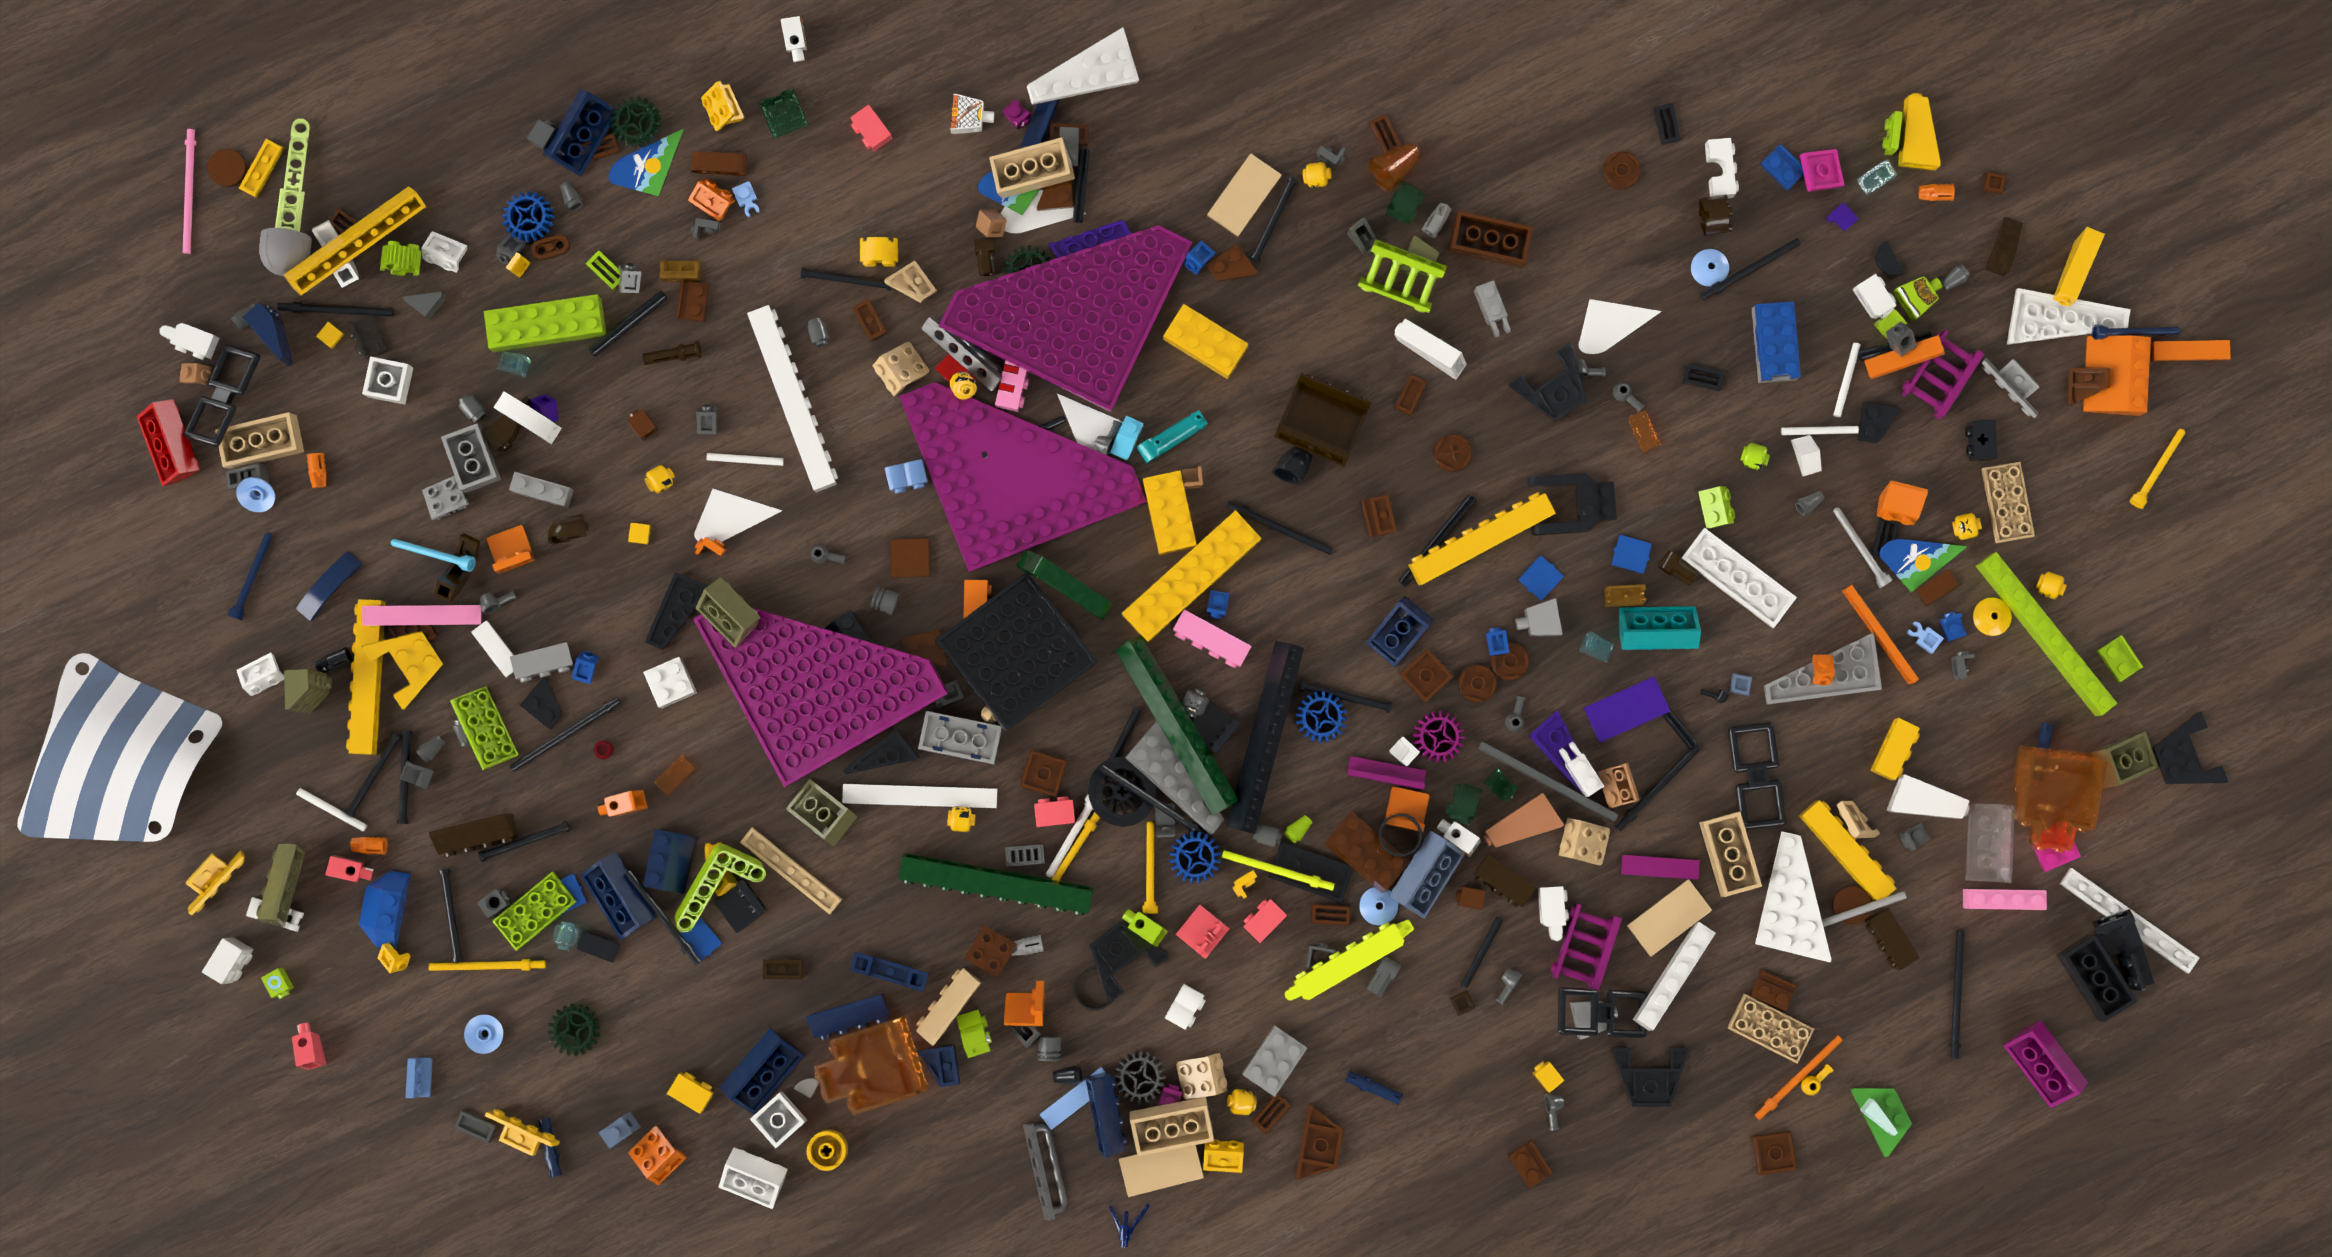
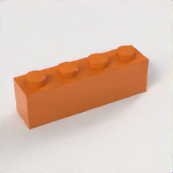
(975, 594)

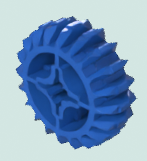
(524, 222)
(1327, 701)
(1187, 872)

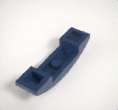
(327, 585)
(889, 971)

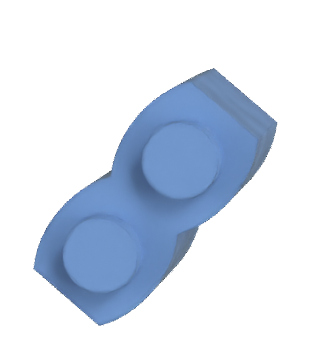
(906, 475)

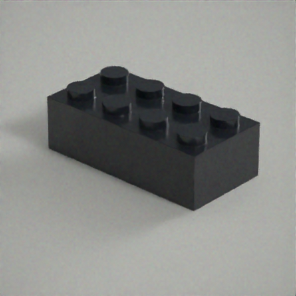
(2096, 977)

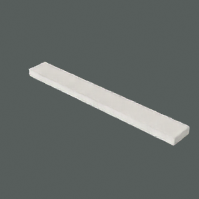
(919, 796)
(2149, 933)

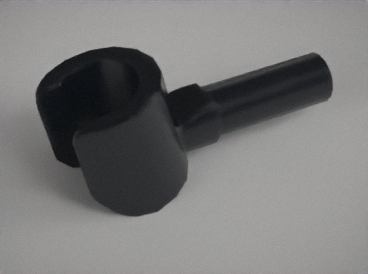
(1720, 697)

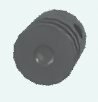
(885, 601)
(1049, 1048)

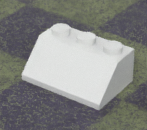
(753, 1177)

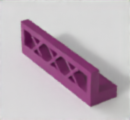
(1386, 772)

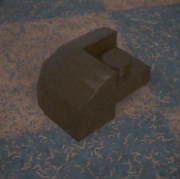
(567, 528)

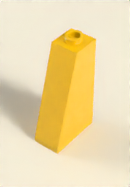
(1918, 137)
(2078, 266)

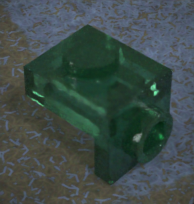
(1500, 785)

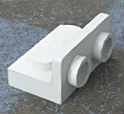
(443, 251)
(260, 674)

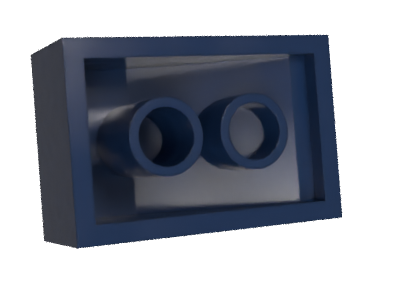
(270, 329)
(1400, 631)

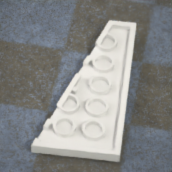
(1095, 69)

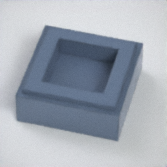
(1740, 684)

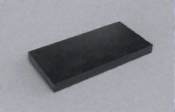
(1312, 864)

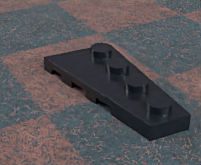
(675, 609)

